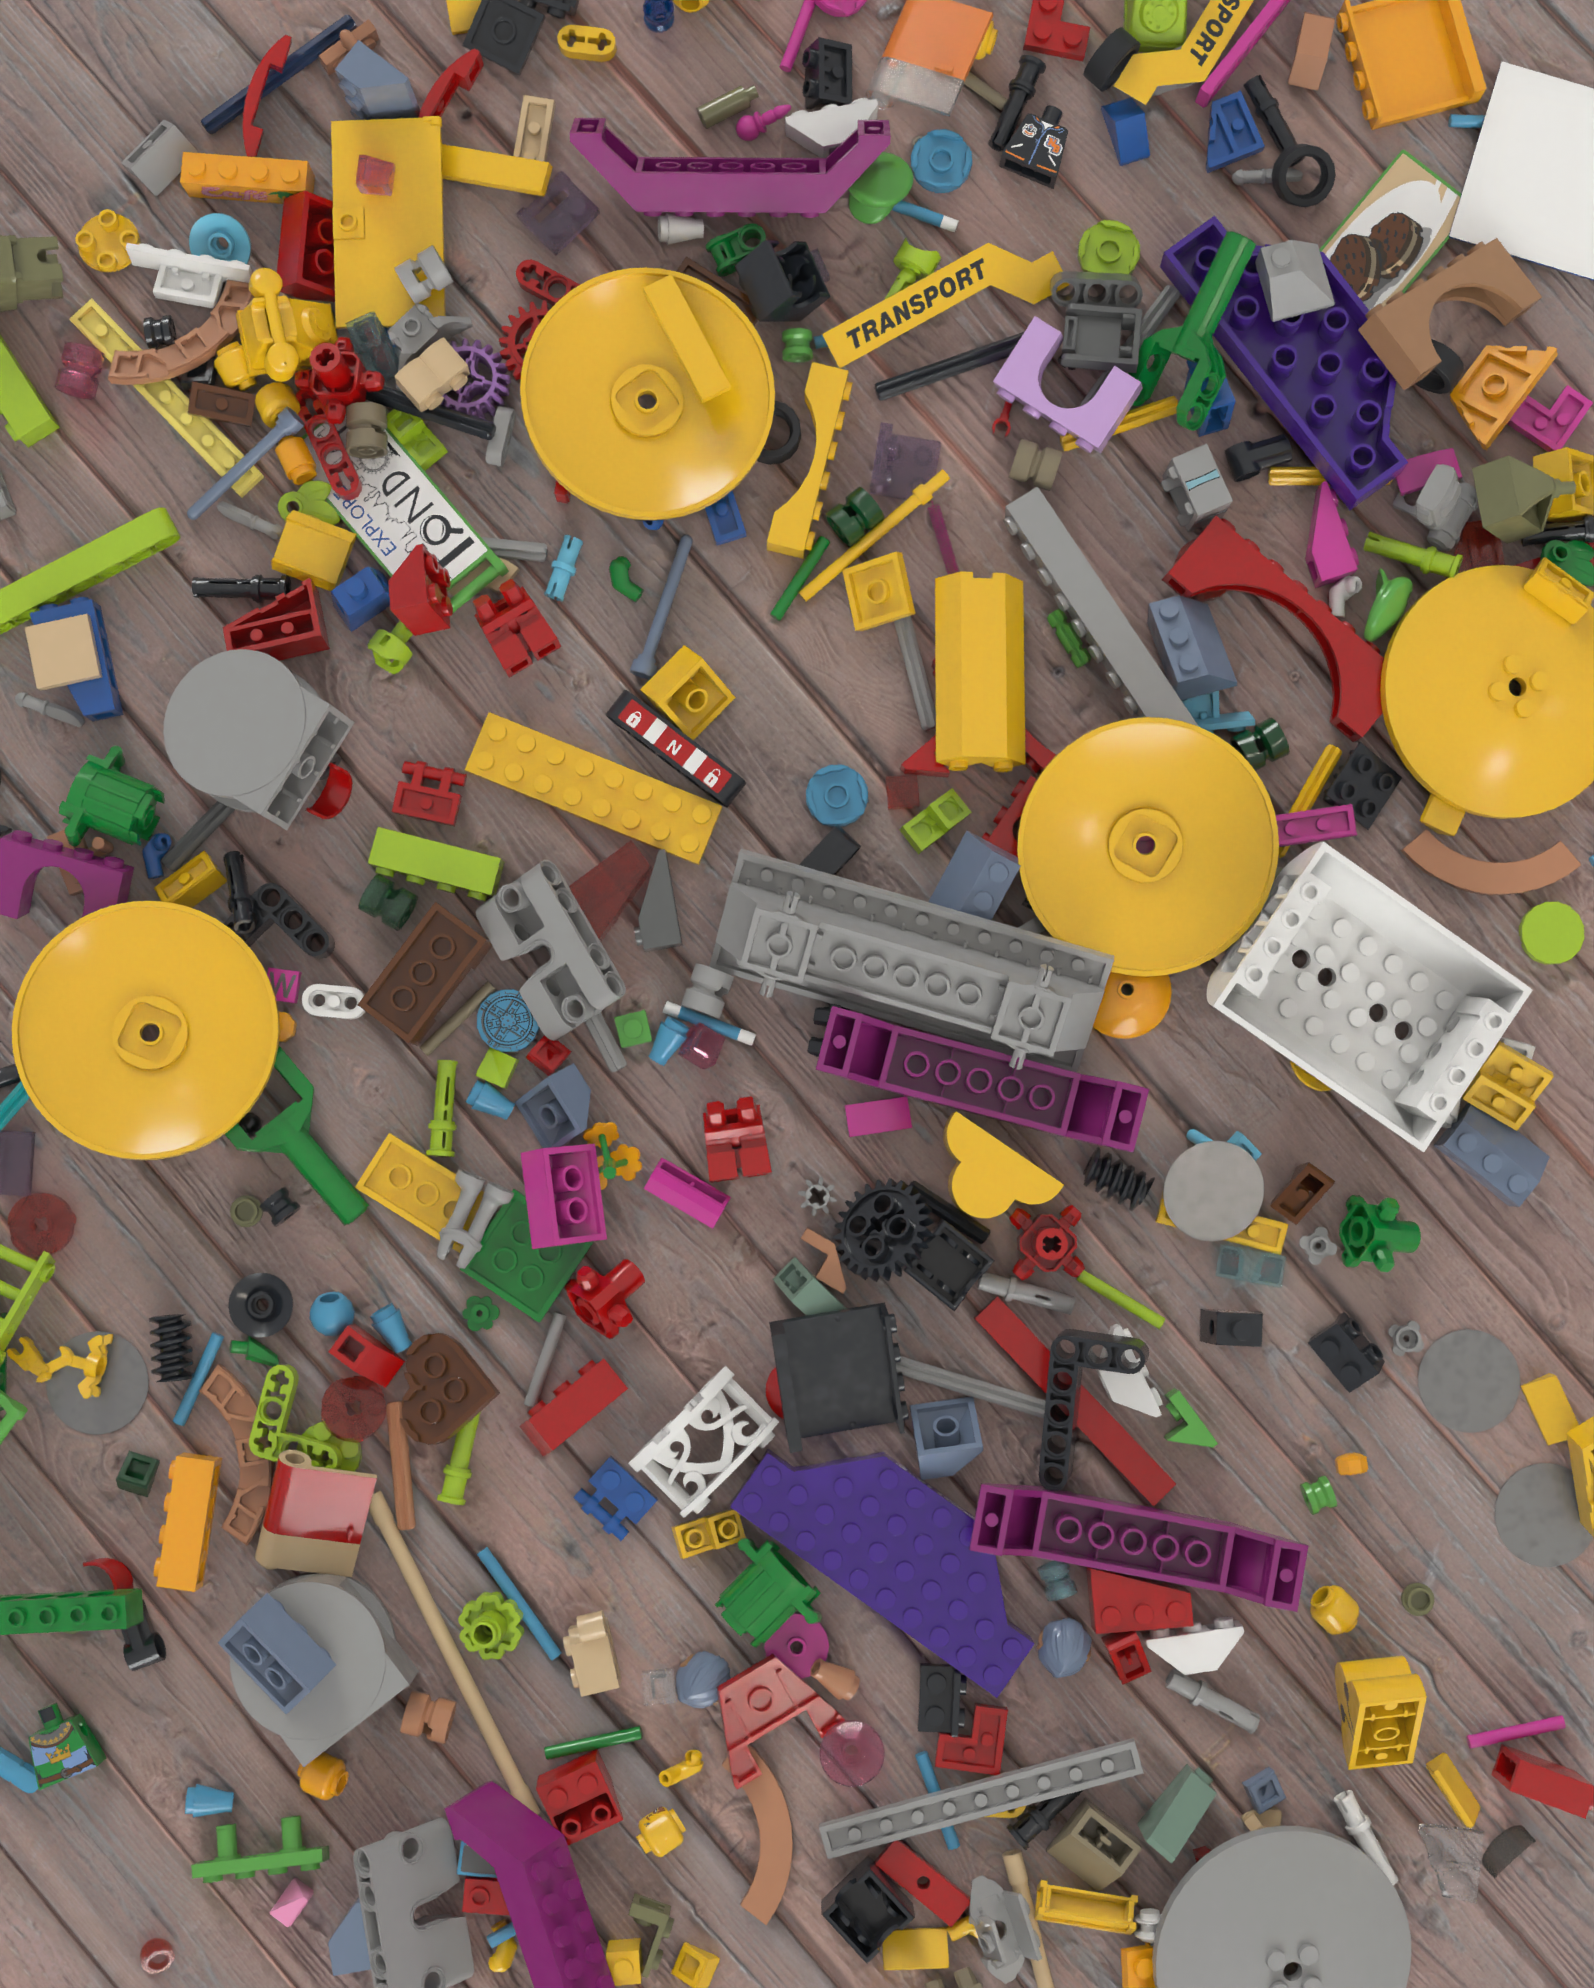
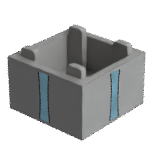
(1196, 488)

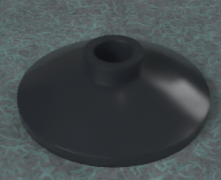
(245, 1309)

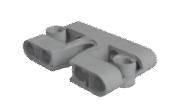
(542, 912)
(391, 1888)

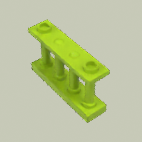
(41, 1272)

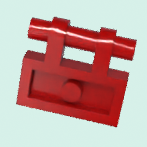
(425, 802)

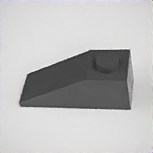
(658, 915)

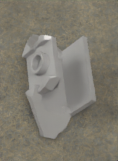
(419, 330)
(990, 1904)

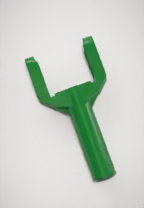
(1194, 338)
(290, 1135)

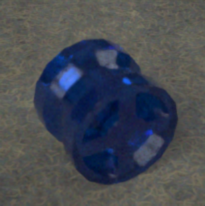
(656, 8)

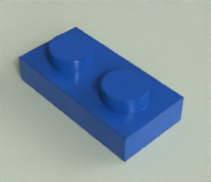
(725, 520)

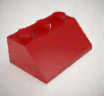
(307, 248)

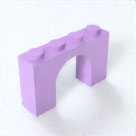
(1090, 423)

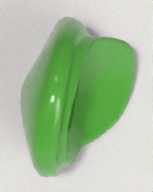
(880, 188)
(1388, 606)

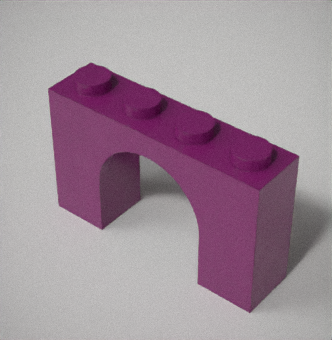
(22, 858)

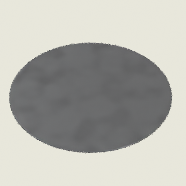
(1213, 1191)
(1469, 1381)
(122, 1388)
(1541, 1516)

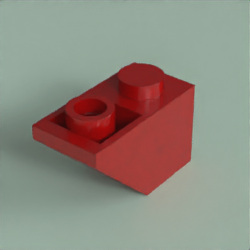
(366, 1355)

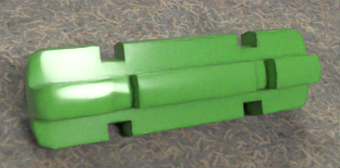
(1069, 638)

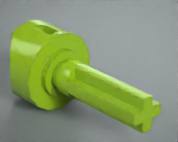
(914, 266)
(391, 646)

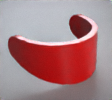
(334, 795)
(117, 1571)

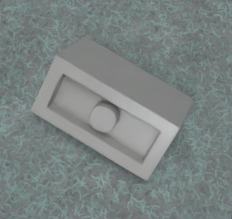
(158, 157)

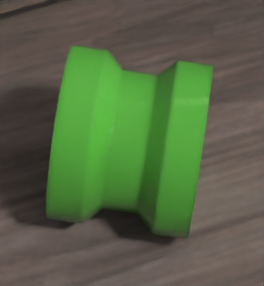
(797, 345)
(1318, 1495)

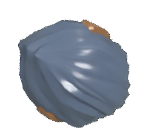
(1064, 1647)
(699, 1678)

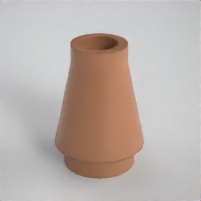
(836, 1679)

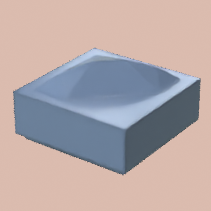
(1264, 1790)

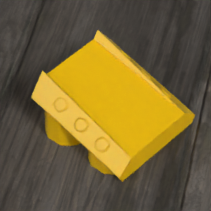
(313, 550)

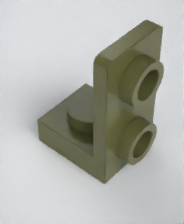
(649, 1912)

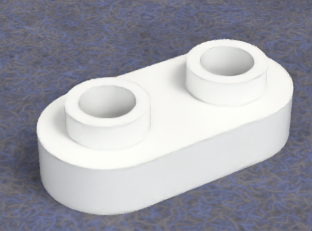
(335, 1001)

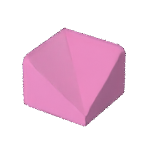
(291, 1902)

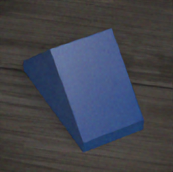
(1127, 130)

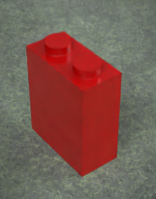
(1544, 1781)

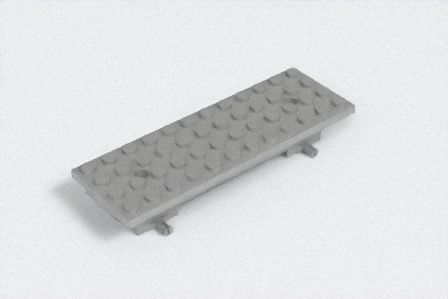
(910, 961)

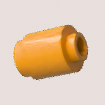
(296, 459)

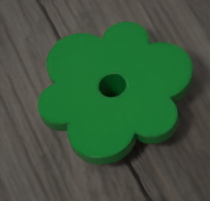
(489, 1311)

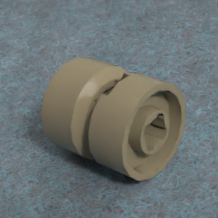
(366, 429)
(1035, 464)

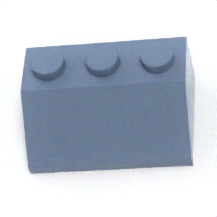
(375, 86)
(1189, 647)
(976, 877)
(1494, 1155)
(277, 1653)

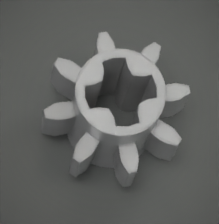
(815, 1205)

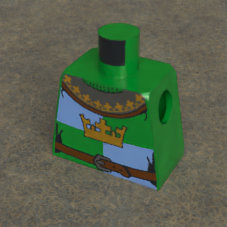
(62, 1747)

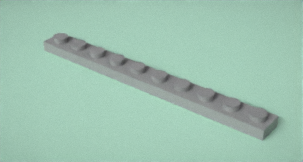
(981, 1798)

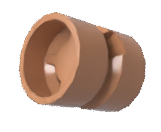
(428, 1717)

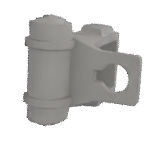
(1442, 506)

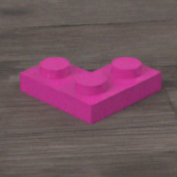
(1551, 426)

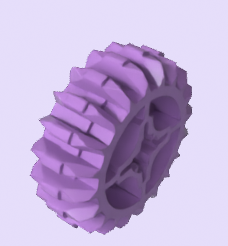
(490, 390)

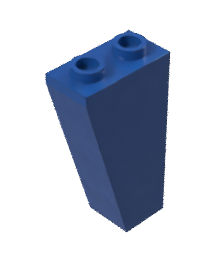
(96, 697)

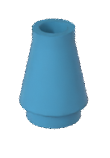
(668, 1040)
(489, 1100)
(391, 1327)
(207, 1801)

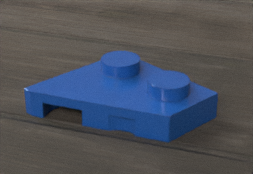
(1231, 132)

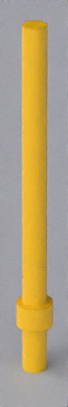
(921, 495)

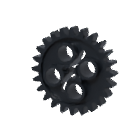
(883, 1230)

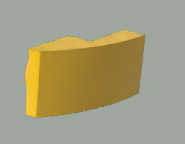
(708, 1533)

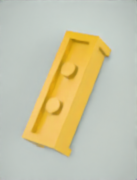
(1085, 1908)

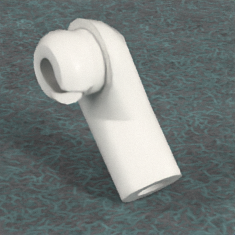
(1341, 592)

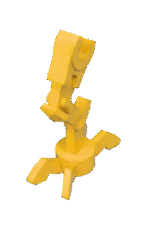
(93, 1365)

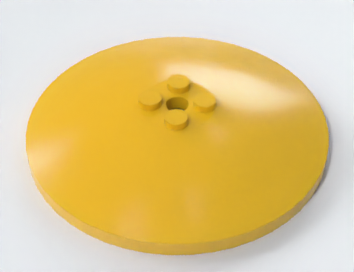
(605, 352)
(1453, 703)
(1208, 857)
(85, 1019)

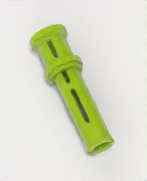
(1427, 559)
(442, 1124)
(457, 1471)

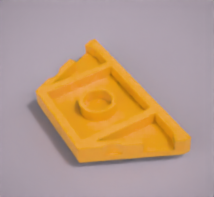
(1497, 387)

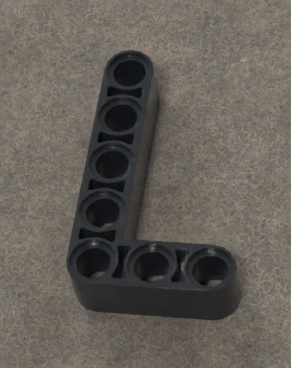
(280, 915)
(1070, 1394)

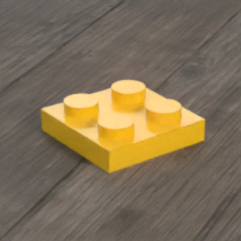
(878, 591)

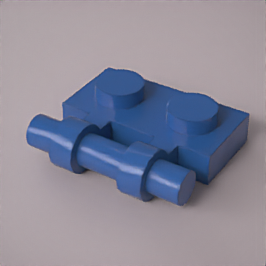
(623, 1491)

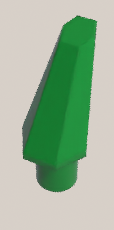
(254, 1351)

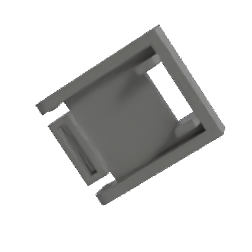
(1094, 336)

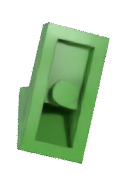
(1192, 1428)

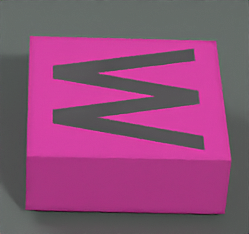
(285, 984)

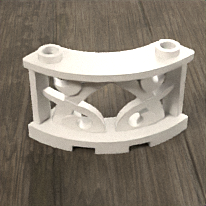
(708, 1398)

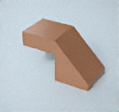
(1311, 51)
(830, 1270)

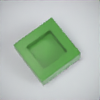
(633, 1029)

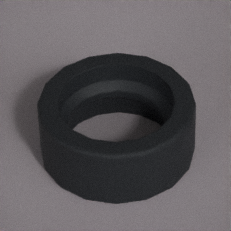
(1111, 59)
(1325, 182)
(1445, 374)
(786, 452)

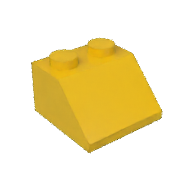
(1574, 466)
(688, 692)

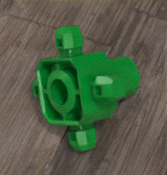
(1373, 1233)

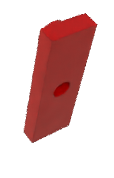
(937, 1894)

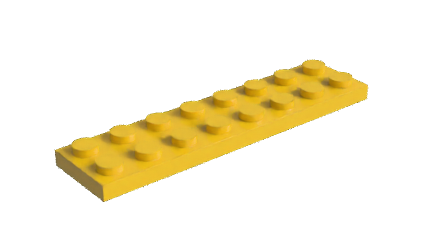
(593, 788)

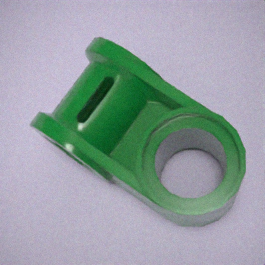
(733, 247)

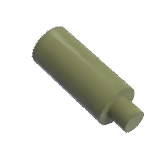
(726, 105)

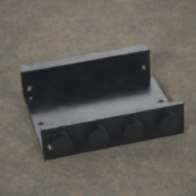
(838, 1372)

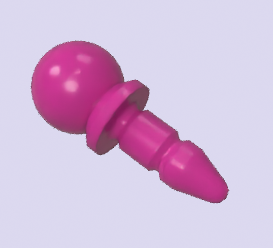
(750, 126)

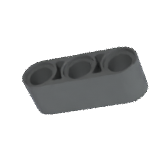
(1084, 280)

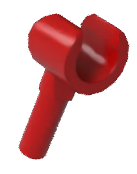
(1004, 417)

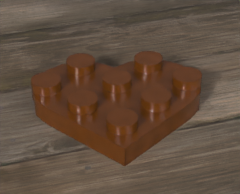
(443, 1390)

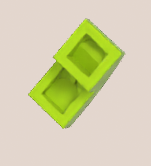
(415, 438)
(935, 821)

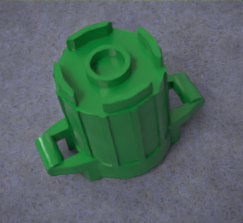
(110, 802)
(766, 1594)

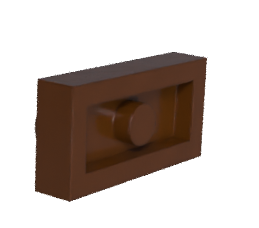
(221, 404)

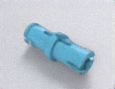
(563, 568)

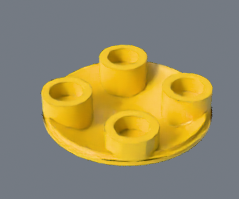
(104, 241)

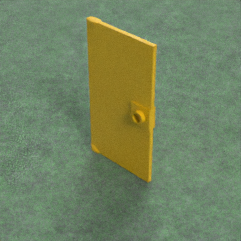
(383, 230)

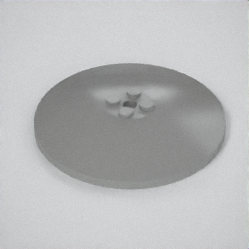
(1278, 1902)

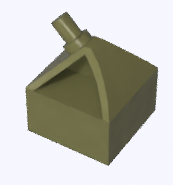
(1515, 497)

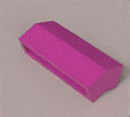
(687, 1192)

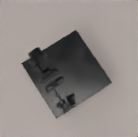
(1364, 783)

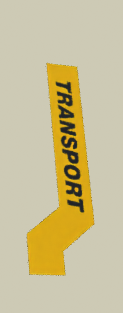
(1193, 60)
(937, 293)

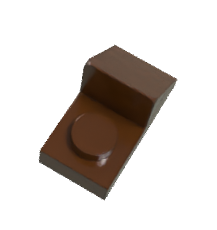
(1301, 1192)

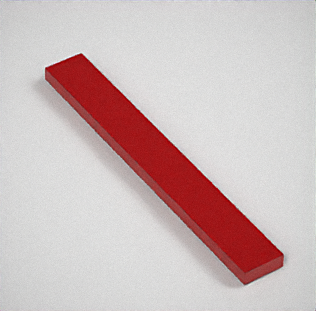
(1092, 1416)

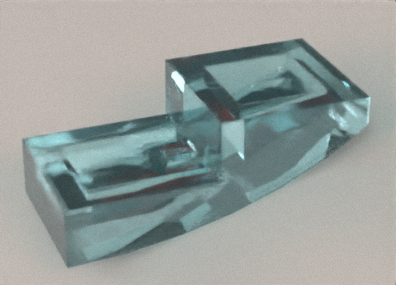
(374, 344)
(1251, 1266)

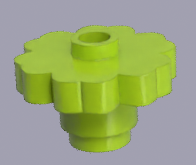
(491, 1625)

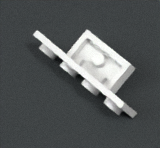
(187, 276)

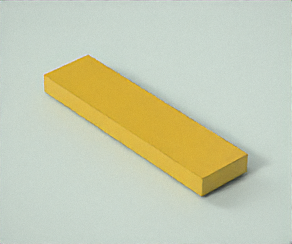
(495, 170)
(686, 338)
(1260, 1234)

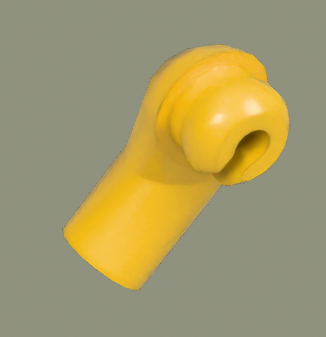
(505, 1952)

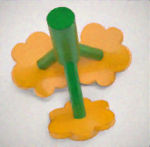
(617, 1163)

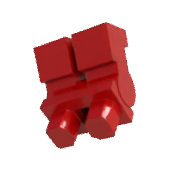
(515, 628)
(732, 1129)

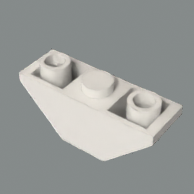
(827, 128)
(1130, 1389)
(1196, 1647)

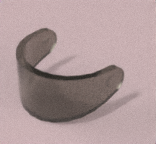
(1506, 1848)

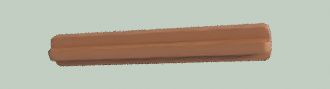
(400, 1467)

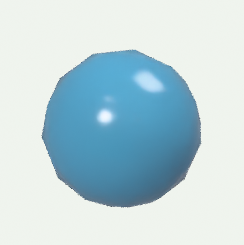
(331, 1313)

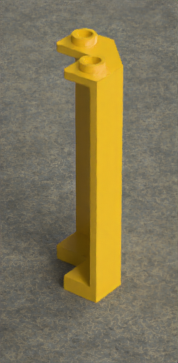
(979, 671)

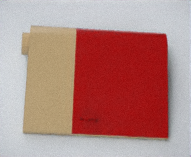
(314, 1517)

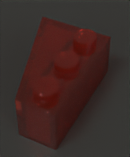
(610, 887)

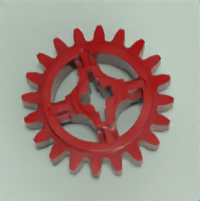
(513, 349)

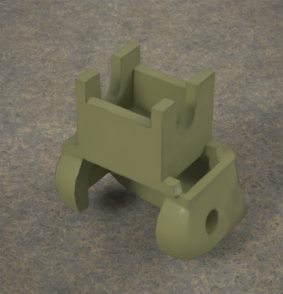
(28, 271)

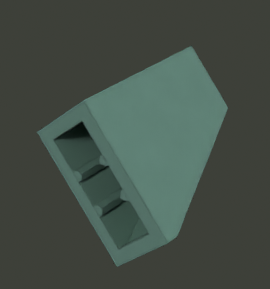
(806, 1290)
(1177, 1812)

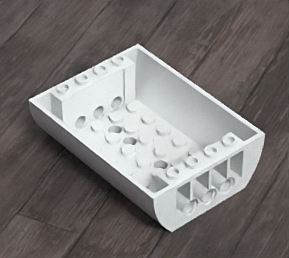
(1378, 954)

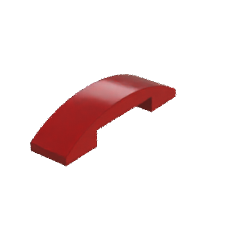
(275, 60)
(460, 73)

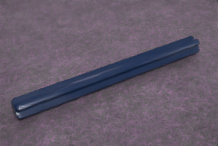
(295, 63)

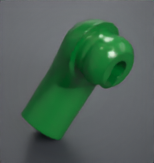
(620, 579)

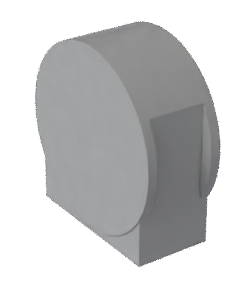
(251, 733)
(368, 1659)

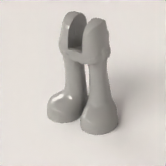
(492, 1198)

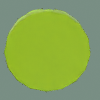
(1109, 248)
(1551, 933)

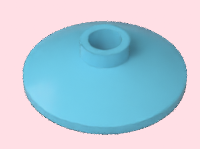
(206, 235)

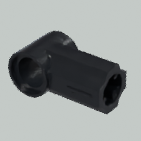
(1250, 458)
(143, 1644)

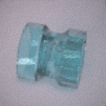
(1057, 1580)

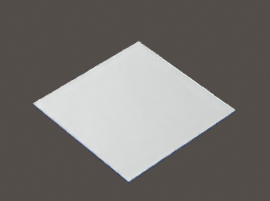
(1533, 173)

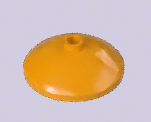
(1134, 1014)

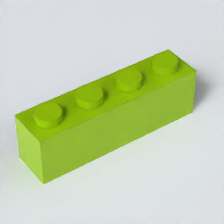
(21, 403)
(435, 862)

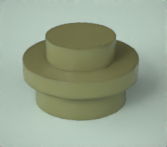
(246, 1211)
(1417, 1599)

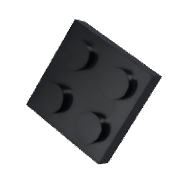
(504, 32)

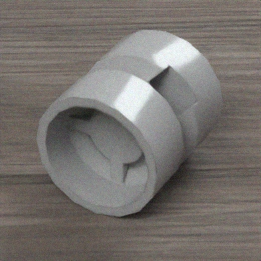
(434, 269)
(707, 991)

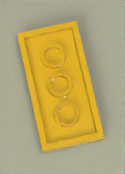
(414, 1187)

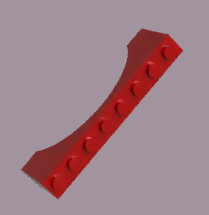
(1228, 562)

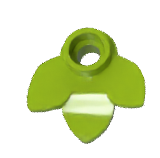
(311, 501)

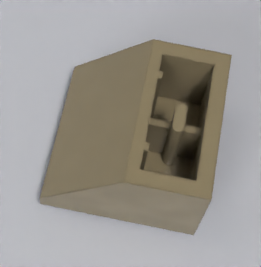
(1094, 1846)

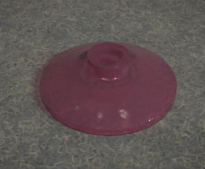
(857, 1768)

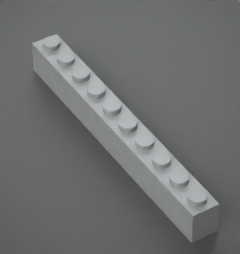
(1092, 609)

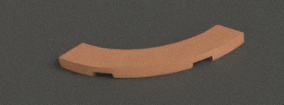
(189, 350)
(1489, 877)
(255, 1472)
(775, 1841)

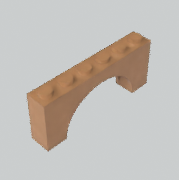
(1401, 328)

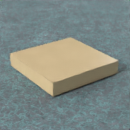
(63, 652)

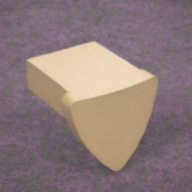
(1269, 1818)

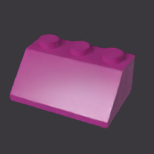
(563, 1195)

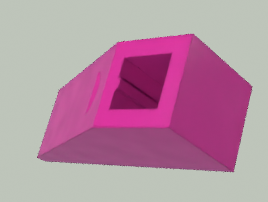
(1328, 549)

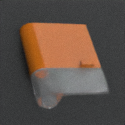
(929, 55)

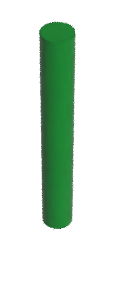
(800, 578)
(593, 1743)

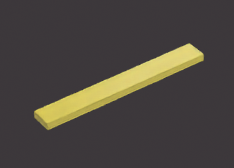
(167, 399)

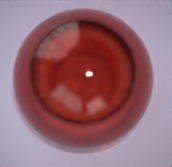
(155, 1947)

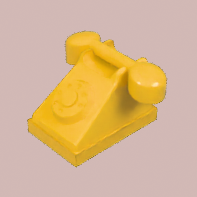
(280, 330)

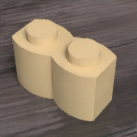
(432, 375)

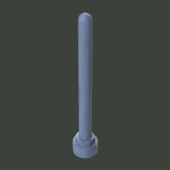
(288, 423)
(645, 665)

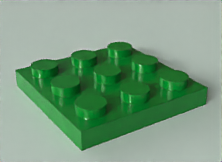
(517, 1272)

